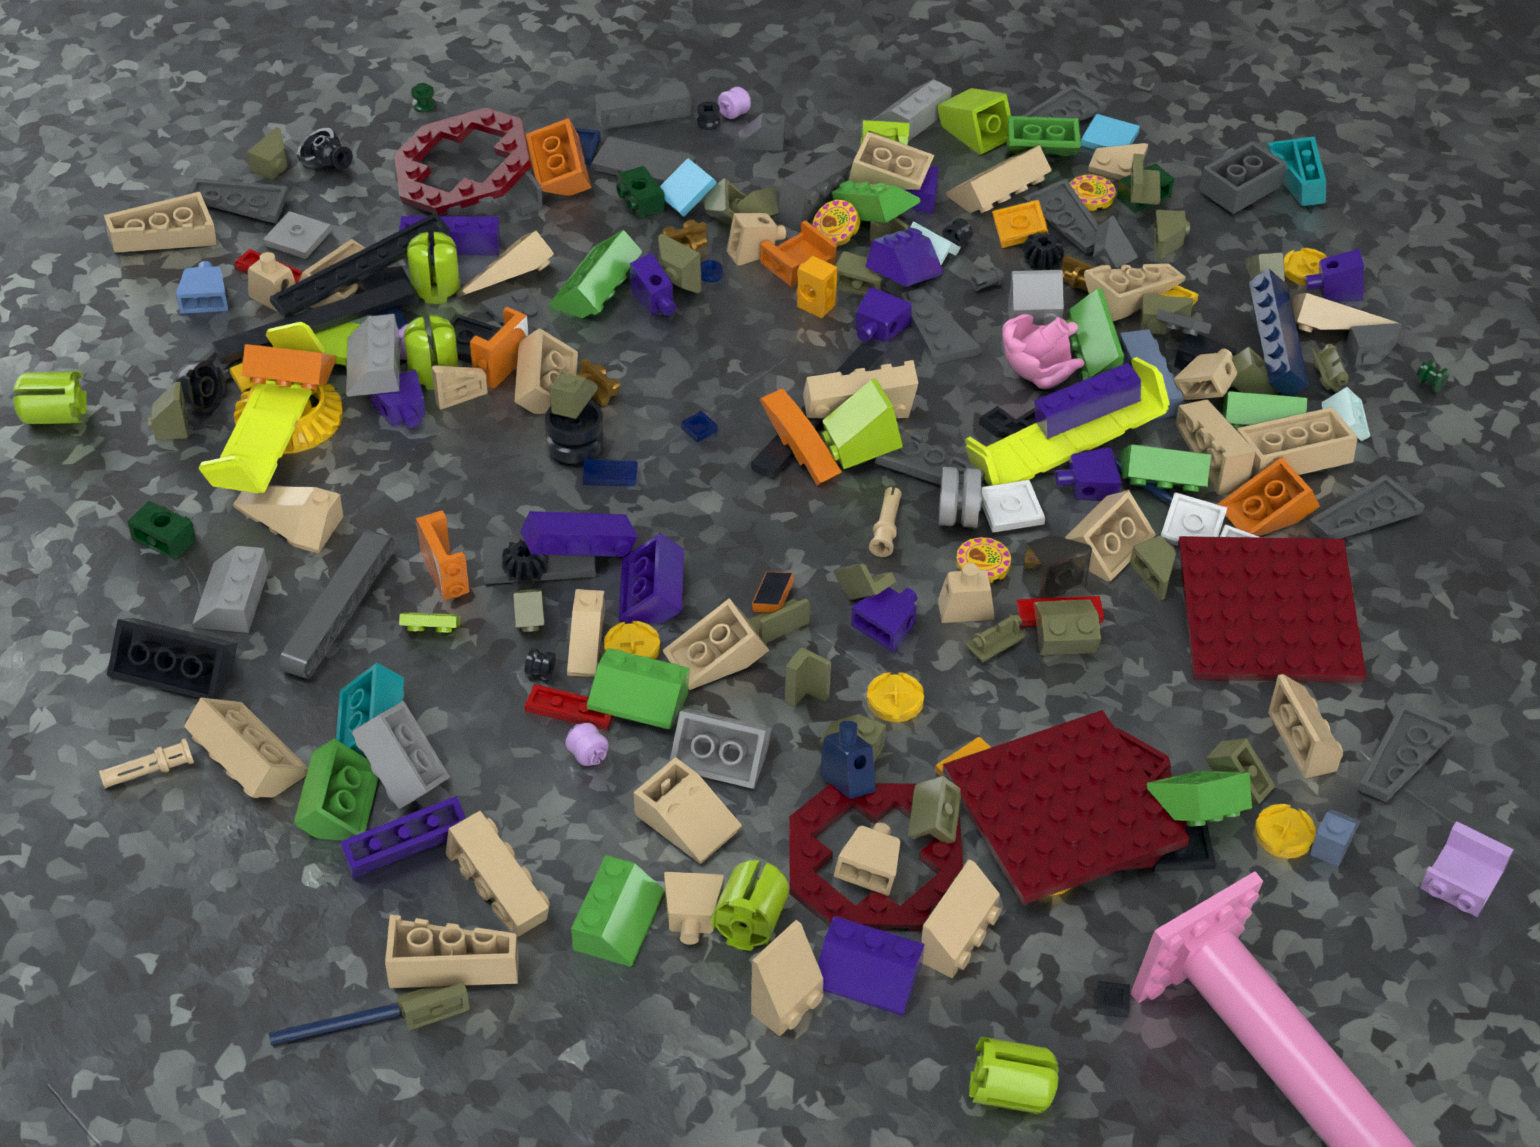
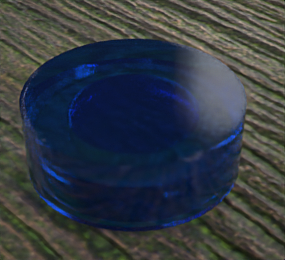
(711, 271)

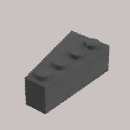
(811, 189)

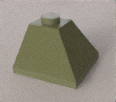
(721, 201)
(680, 263)

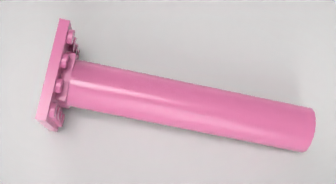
(1263, 1018)

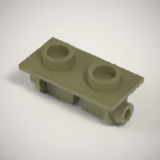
(1331, 368)
(996, 638)

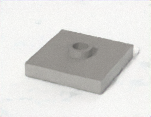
(297, 235)

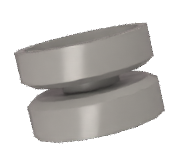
(960, 497)

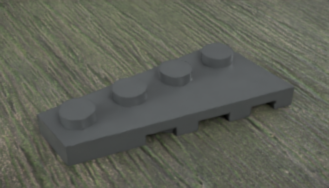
(1067, 214)

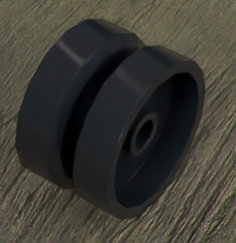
(575, 439)

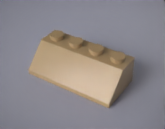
(1001, 180)
(1304, 440)
(245, 747)

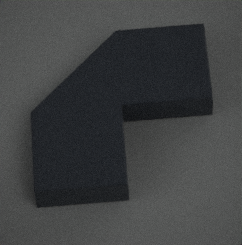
(1003, 424)

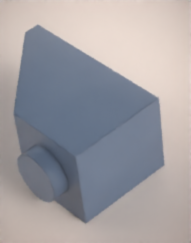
(1334, 837)

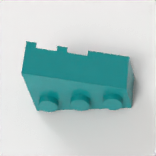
(1304, 169)

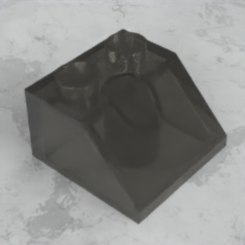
(1055, 566)

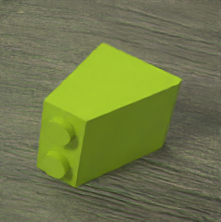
(976, 118)
(862, 427)

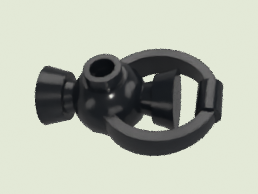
(325, 150)

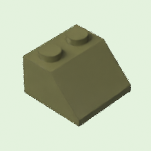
(1067, 627)

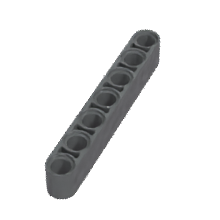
(336, 604)

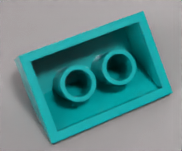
(365, 699)

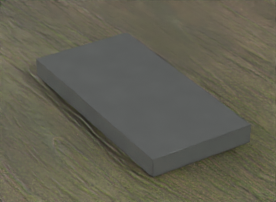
(623, 155)
(558, 565)

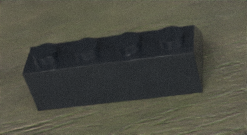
(170, 658)

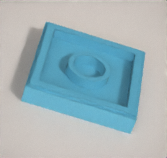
(1109, 133)
(687, 187)

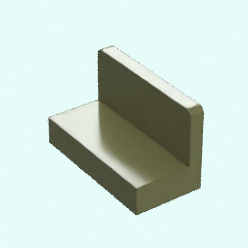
(1144, 183)
(859, 583)
(776, 624)
(807, 674)
(935, 810)
(432, 1004)

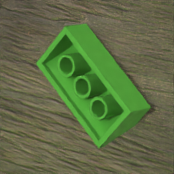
(597, 276)
(1096, 337)

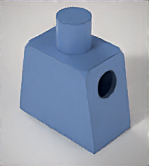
(202, 290)

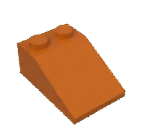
(1270, 500)

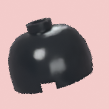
(201, 385)

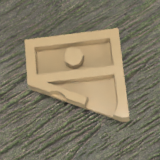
(1116, 160)
(457, 384)

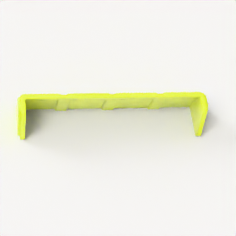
(264, 423)
(1030, 452)

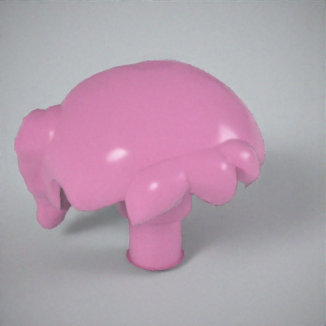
(1040, 352)

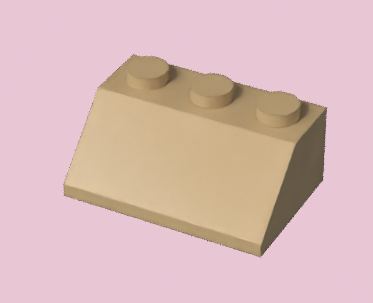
(538, 366)
(1112, 532)
(1304, 729)
(960, 921)

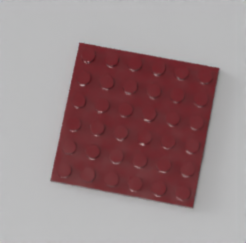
(1270, 609)
(1064, 806)

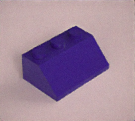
(904, 257)
(652, 582)
(870, 965)

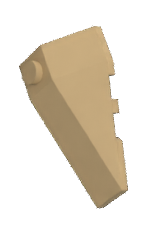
(344, 251)
(523, 256)
(297, 513)

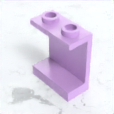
(1467, 869)

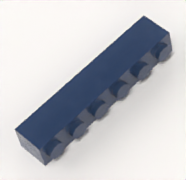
(1278, 333)

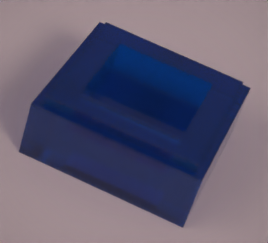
(699, 426)

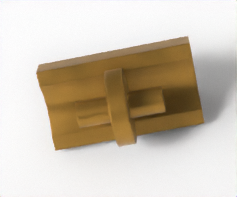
(691, 235)
(1073, 272)
(597, 374)

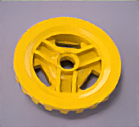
(315, 423)

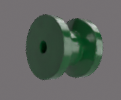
(422, 97)
(1428, 373)

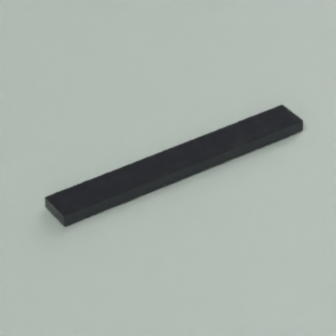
(354, 268)
(320, 317)
(775, 454)

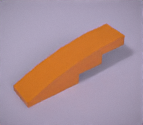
(800, 435)

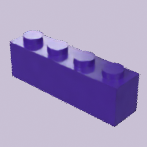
(470, 234)
(1087, 400)
(578, 534)
(401, 837)

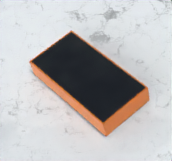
(772, 592)

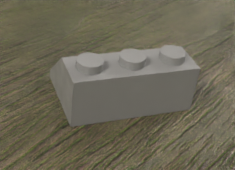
(917, 107)
(374, 357)
(233, 590)
(721, 747)
(400, 755)

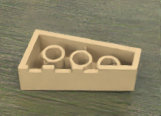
(1212, 434)
(497, 873)

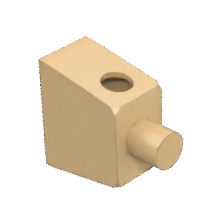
(748, 232)
(268, 278)
(1207, 376)
(966, 596)
(870, 859)
(691, 903)

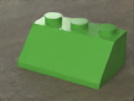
(1052, 134)
(876, 201)
(1252, 408)
(1165, 467)
(639, 688)
(336, 793)
(1203, 795)
(616, 912)

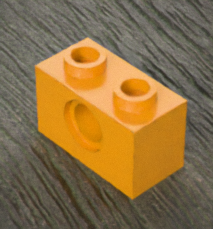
(816, 286)

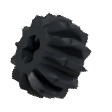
(1043, 250)
(521, 564)

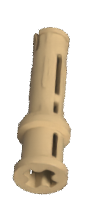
(885, 530)
(110, 776)

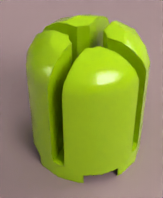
(444, 272)
(418, 352)
(49, 397)
(750, 903)
(1014, 1076)

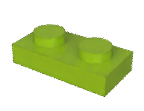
(441, 622)

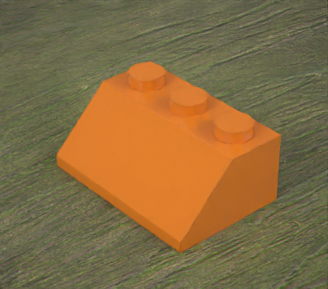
(558, 159)
(287, 366)

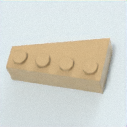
(162, 225)
(829, 391)
(448, 955)

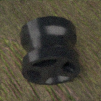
(708, 115)
(958, 232)
(540, 664)

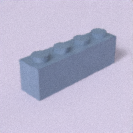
(1144, 346)

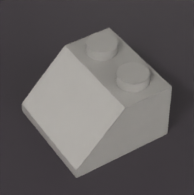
(1036, 294)

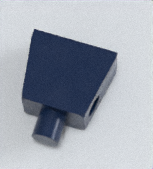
(848, 761)

